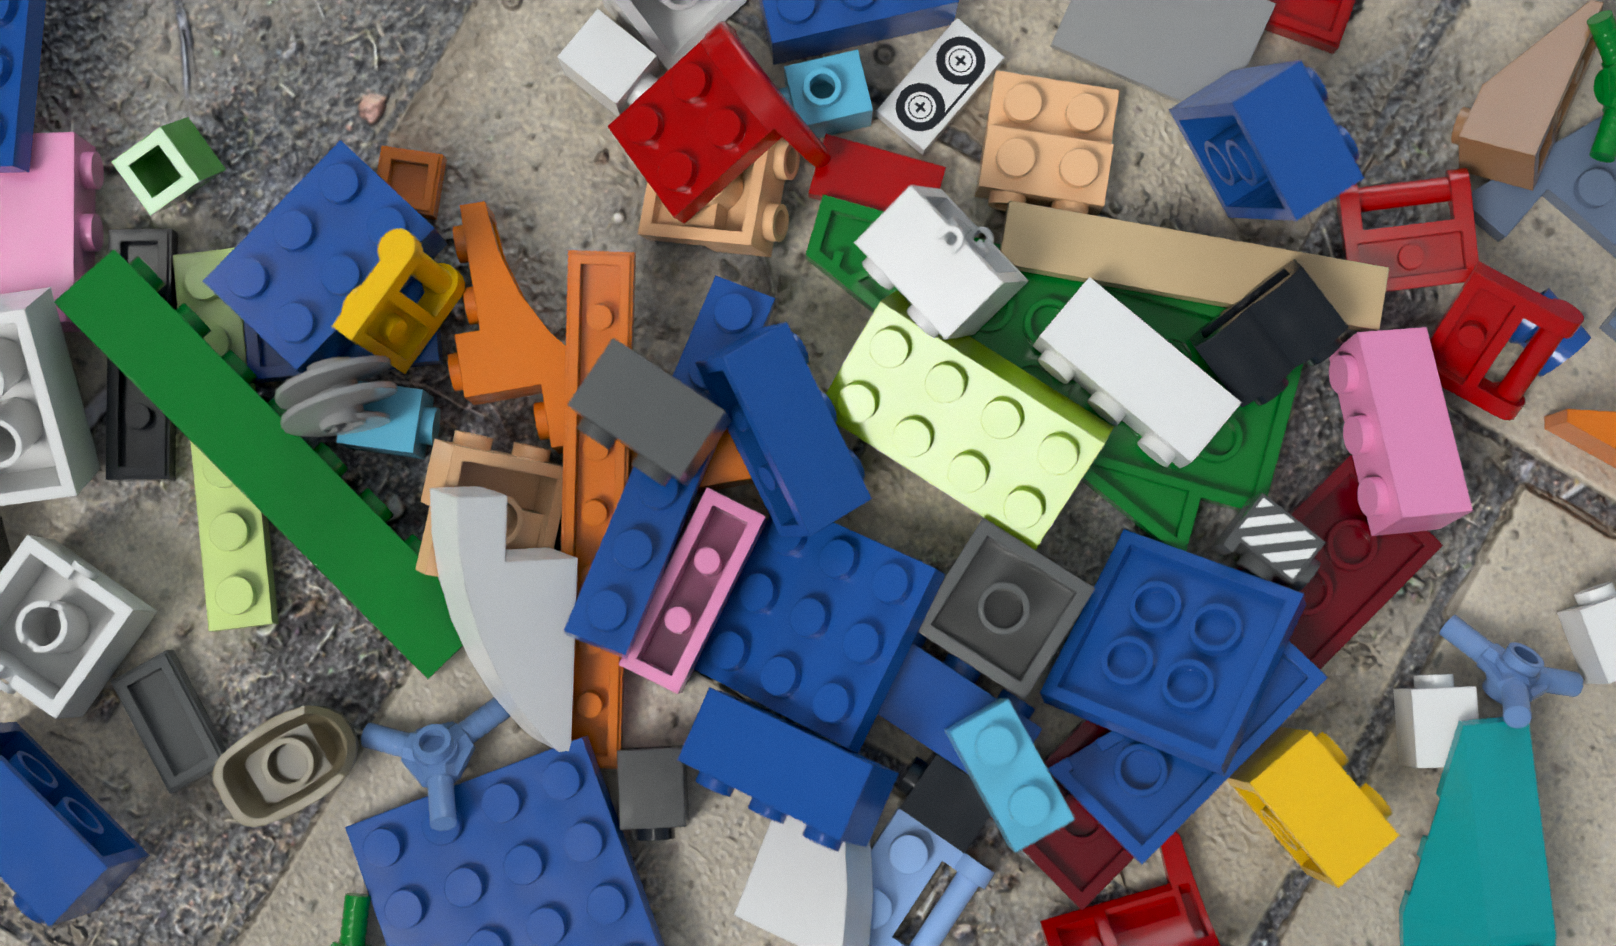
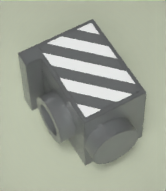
(1271, 544)

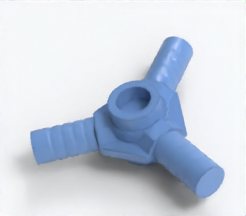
(1512, 674)
(437, 755)

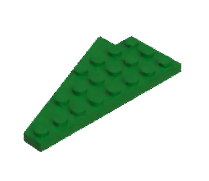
(1154, 497)

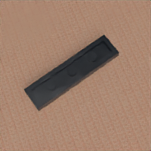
(137, 432)

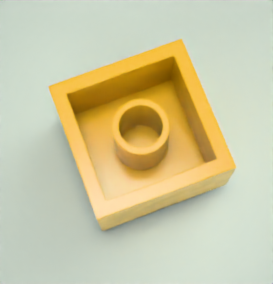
(1314, 805)

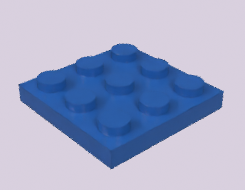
(820, 628)
(1174, 650)

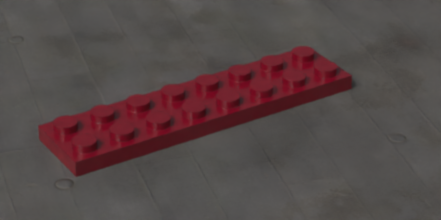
(1348, 589)

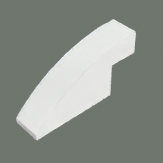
(508, 609)
(809, 890)

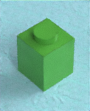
(168, 165)

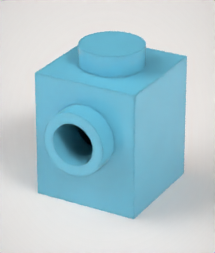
(829, 93)

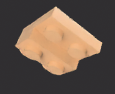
(1047, 144)
(741, 218)
(525, 476)

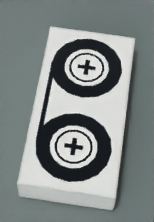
(939, 86)

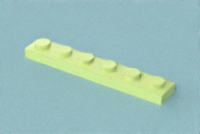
(231, 528)

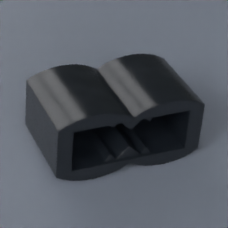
(1270, 335)

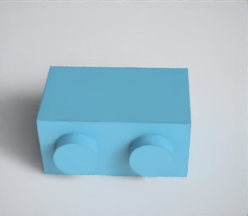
(1009, 774)

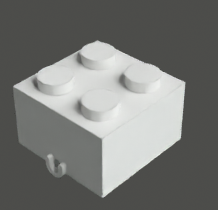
(932, 259)
(63, 627)

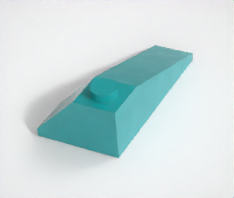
(1485, 852)

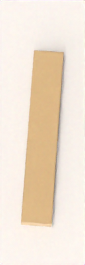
(1177, 261)

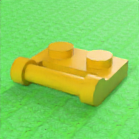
(387, 320)

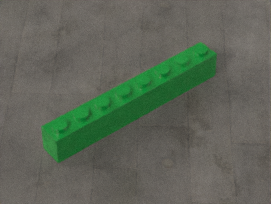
(275, 470)

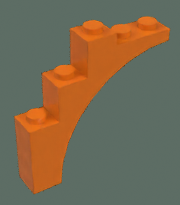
(519, 355)

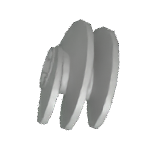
(331, 401)

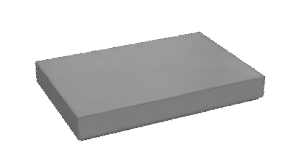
(1164, 43)

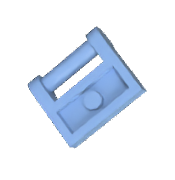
(902, 865)

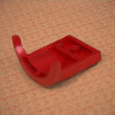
(709, 124)
(1152, 917)

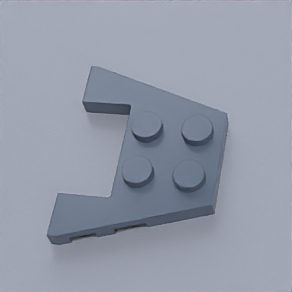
(1572, 184)

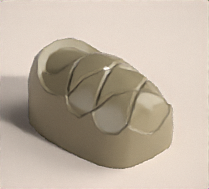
(285, 764)

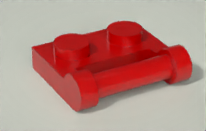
(1414, 253)
(1480, 326)

